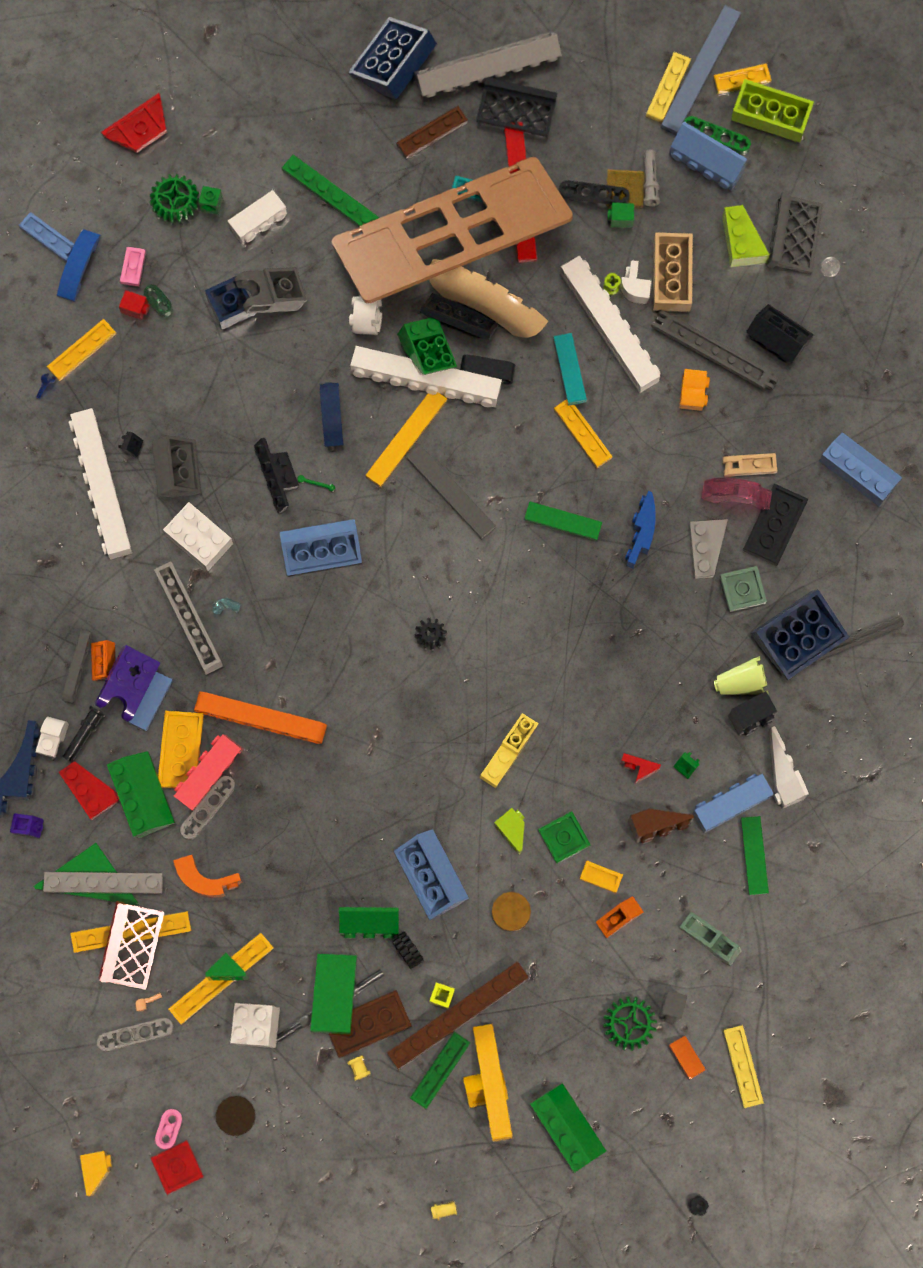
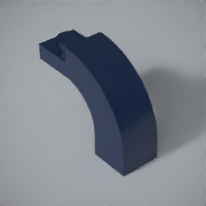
(331, 414)

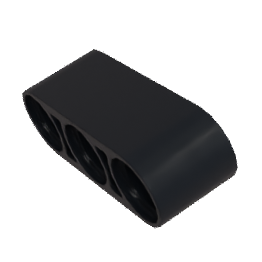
(489, 367)

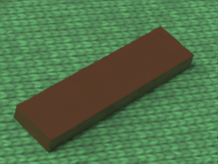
(432, 132)

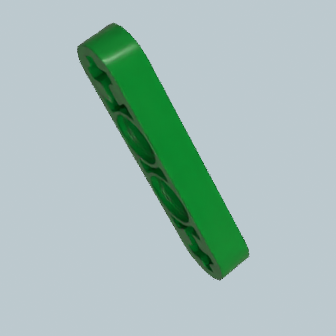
(719, 131)

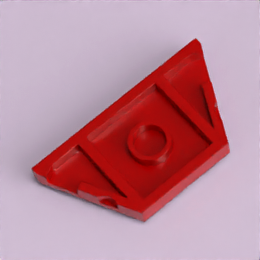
(139, 126)

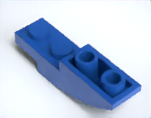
(645, 526)

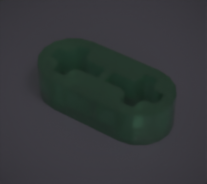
(161, 297)

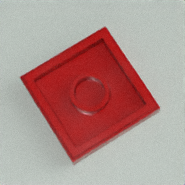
(177, 1167)

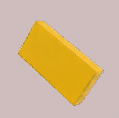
(601, 877)

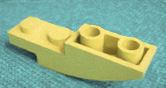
(509, 750)

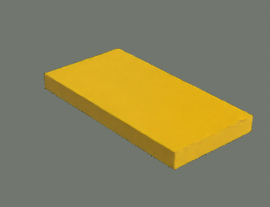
(179, 746)

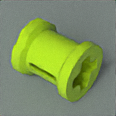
(616, 281)

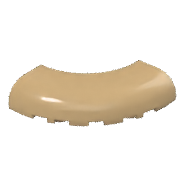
(490, 300)

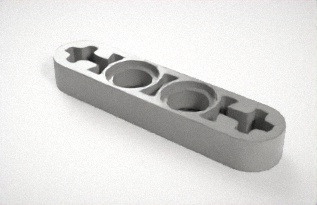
(210, 809)
(135, 1034)

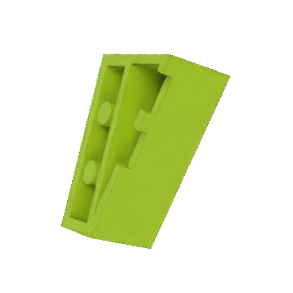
(742, 238)

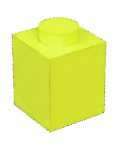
(442, 996)

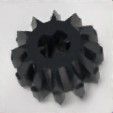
(431, 627)

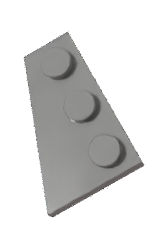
(706, 546)

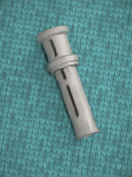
(651, 185)

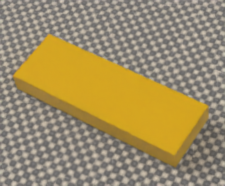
(733, 80)

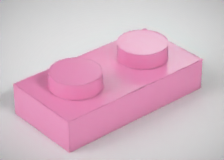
(133, 266)

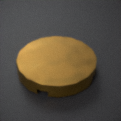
(511, 911)

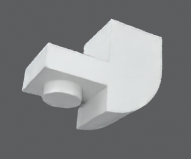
(635, 289)
(52, 733)

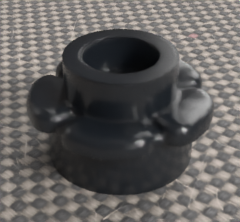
(703, 1206)

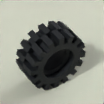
(407, 950)

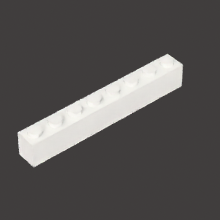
(610, 324)
(403, 372)
(101, 484)

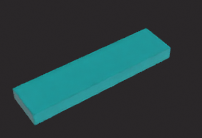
(570, 369)

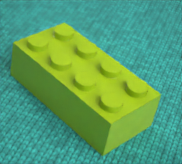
(772, 110)

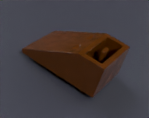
(654, 822)

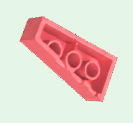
(208, 771)

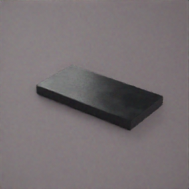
(459, 316)
(775, 525)

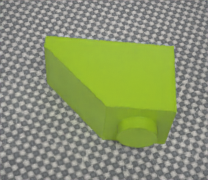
(512, 828)

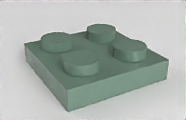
(743, 589)

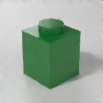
(621, 215)

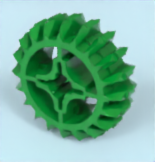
(161, 195)
(633, 1006)

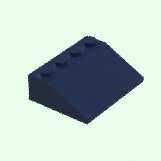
(393, 57)
(800, 634)

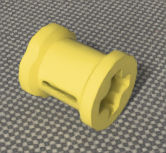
(359, 1068)

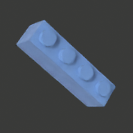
(732, 803)

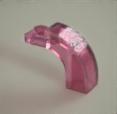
(736, 490)

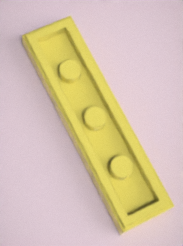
(668, 87)
(743, 1066)

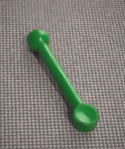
(301, 479)

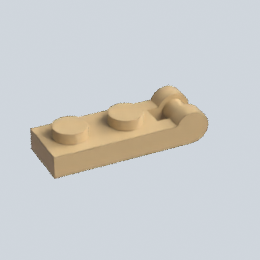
(750, 464)

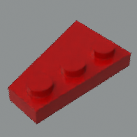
(89, 791)

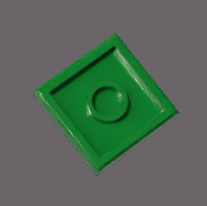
(564, 837)

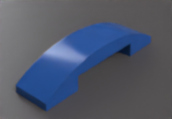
(76, 264)

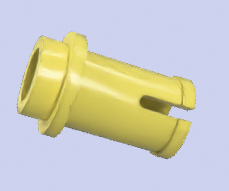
(443, 1210)

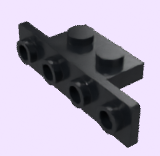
(277, 472)

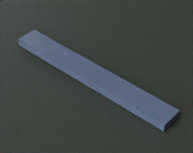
(701, 69)

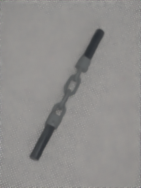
(305, 1021)

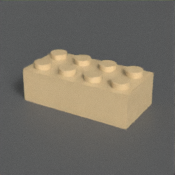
(672, 272)

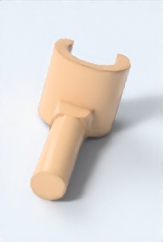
(141, 1003)

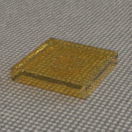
(632, 181)

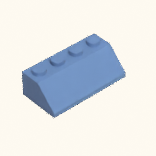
(707, 156)
(860, 469)
(320, 547)
(431, 874)

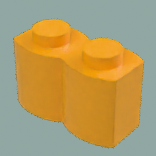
(693, 389)

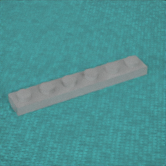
(103, 883)

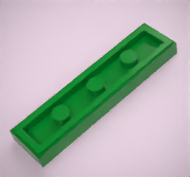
(563, 521)
(754, 855)
(440, 1070)

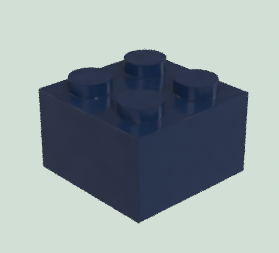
(228, 303)

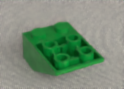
(426, 346)

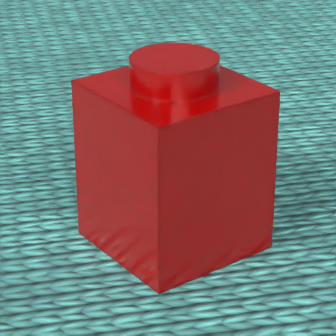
(134, 305)

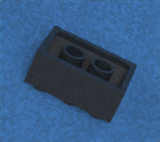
(779, 333)

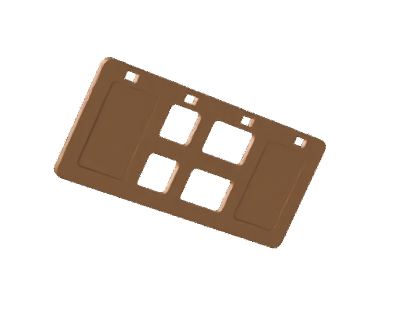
(388, 261)

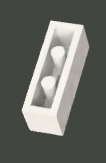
(257, 217)

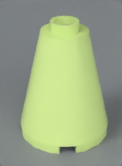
(742, 680)

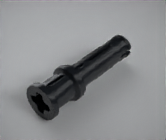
(88, 725)

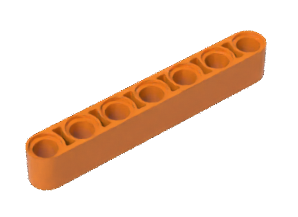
(260, 717)

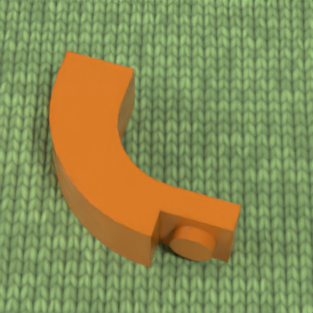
(199, 884)

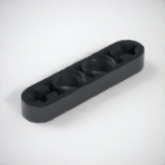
(594, 194)

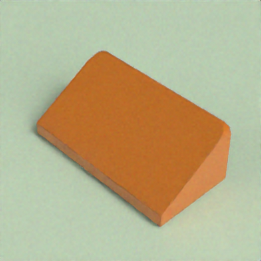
(102, 659)
(686, 1057)

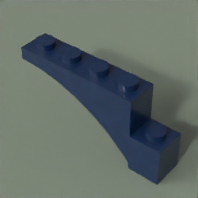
(18, 778)

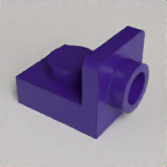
(26, 825)

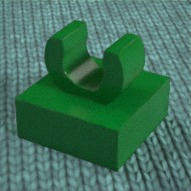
(686, 765)

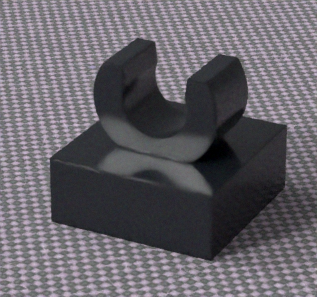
(131, 444)

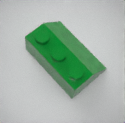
(368, 922)

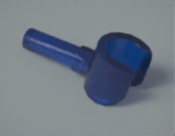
(45, 383)

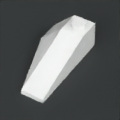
(787, 783)

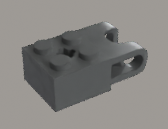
(272, 290)

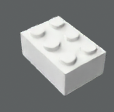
(198, 536)

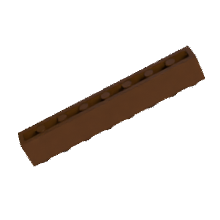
(457, 1015)

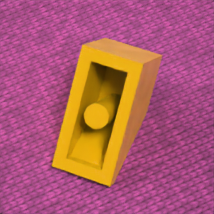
(95, 1169)

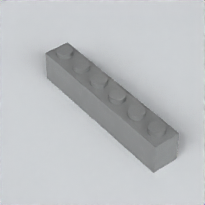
(188, 618)

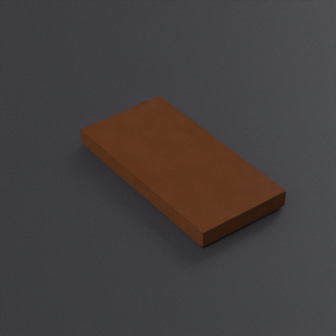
(372, 1023)

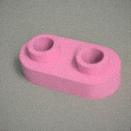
(168, 1128)

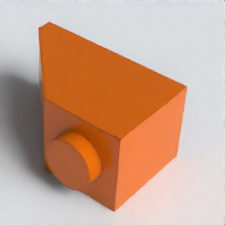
(619, 916)

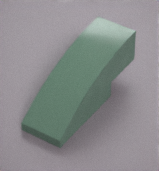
(711, 938)

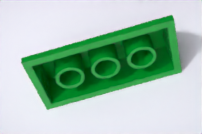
(140, 794)
(567, 1128)

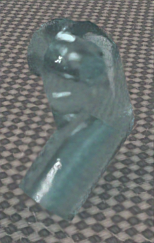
(220, 605)

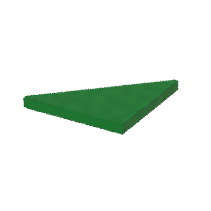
(92, 861)

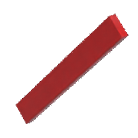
(515, 153)

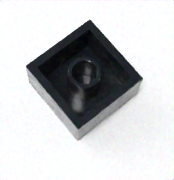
(752, 714)

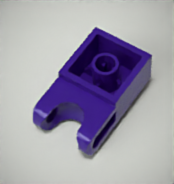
(125, 686)

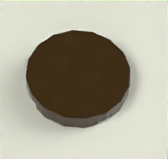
(235, 1115)

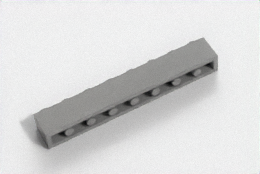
(487, 64)

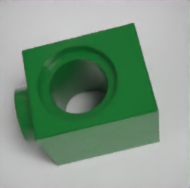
(210, 200)

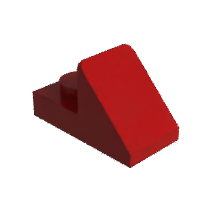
(645, 767)

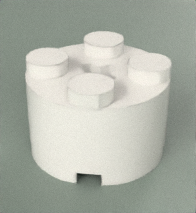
(365, 316)

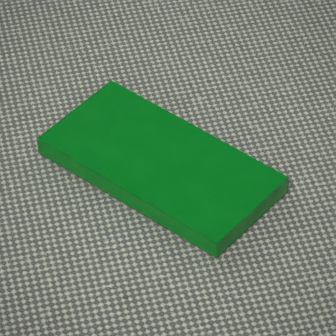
(333, 994)

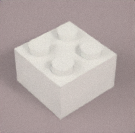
(255, 1025)

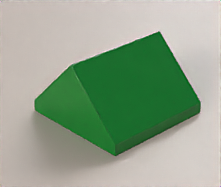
(225, 970)

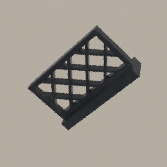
(517, 92)

